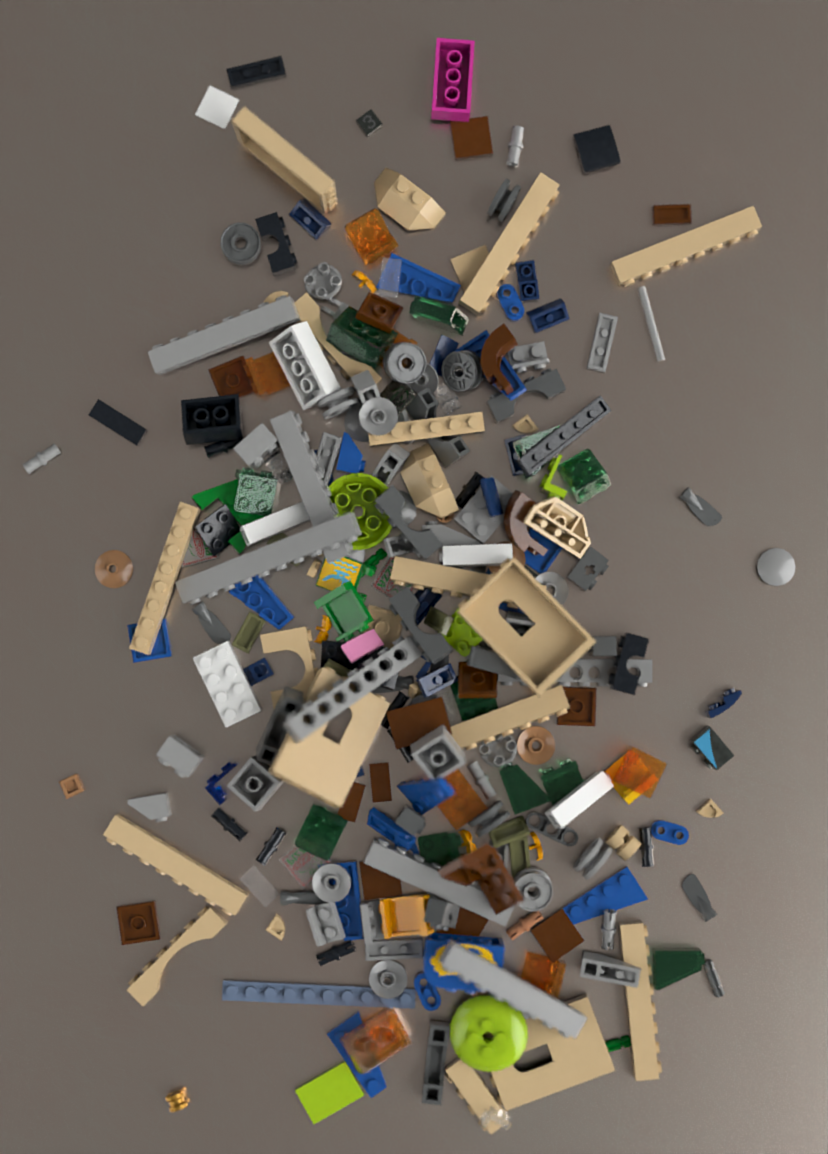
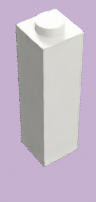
(274, 524)
(475, 555)
(579, 799)

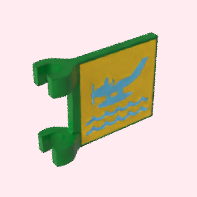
(342, 571)

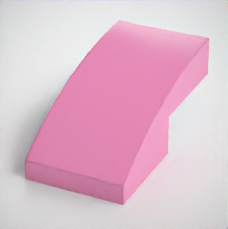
(362, 645)

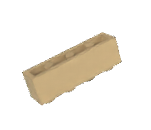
(473, 1090)

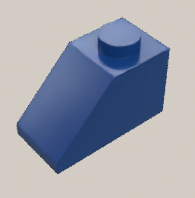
(350, 457)

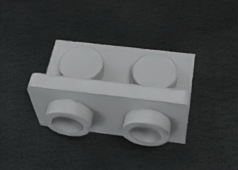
(528, 356)
(371, 921)
(325, 923)

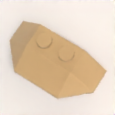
(406, 202)
(428, 483)
(560, 525)

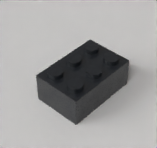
(212, 419)

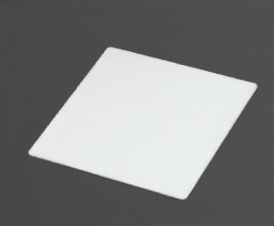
(217, 107)

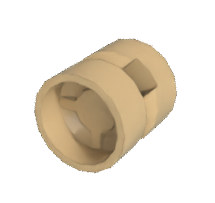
(622, 842)

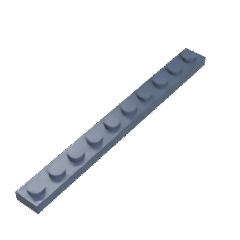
(313, 994)

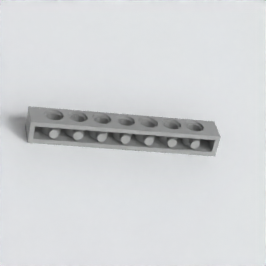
(408, 653)
(642, 666)

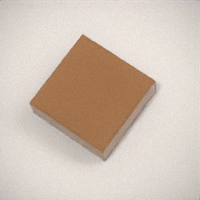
(71, 786)

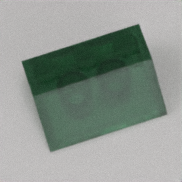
(360, 338)

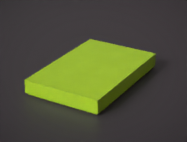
(329, 1092)

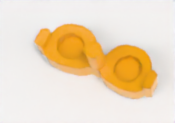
(365, 280)
(326, 625)
(467, 838)
(537, 845)

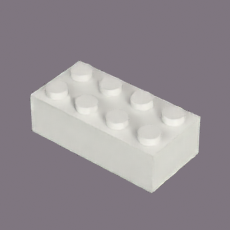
(304, 365)
(227, 684)

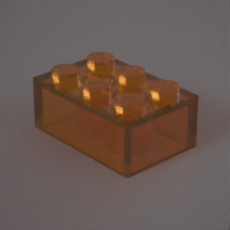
(463, 804)
(375, 1040)

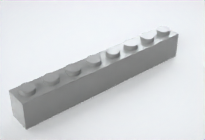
(224, 335)
(308, 476)
(426, 876)
(512, 989)

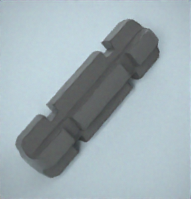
(713, 978)

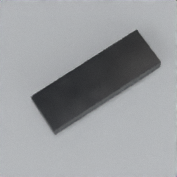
(256, 72)
(117, 422)

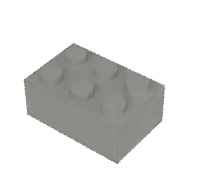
(475, 517)

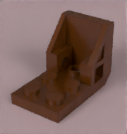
(489, 873)

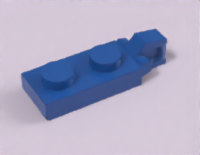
(389, 829)

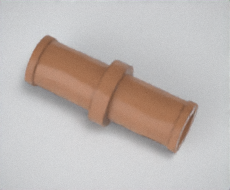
(524, 924)

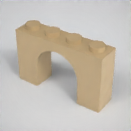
(299, 642)

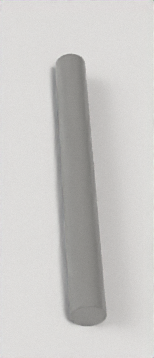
(651, 323)

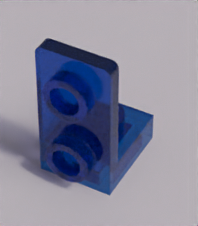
(219, 793)

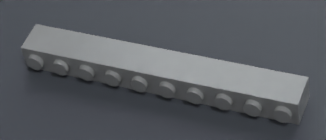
(268, 558)

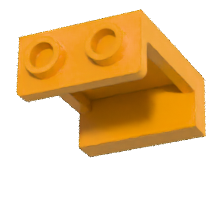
(404, 916)

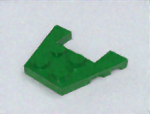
(226, 495)

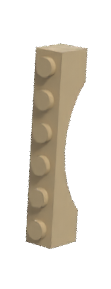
(310, 312)
(431, 428)
(205, 927)

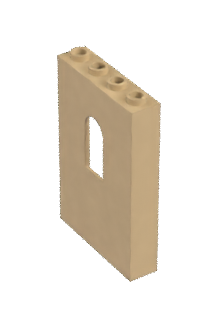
(285, 160)
(545, 648)
(320, 764)
(573, 1059)

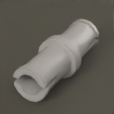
(515, 146)
(41, 458)
(481, 780)
(608, 929)

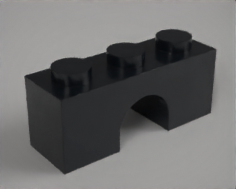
(271, 228)
(630, 646)

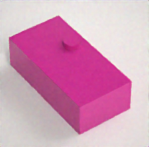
(452, 79)

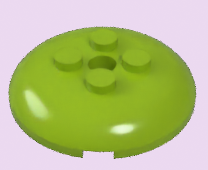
(361, 490)
(484, 1015)

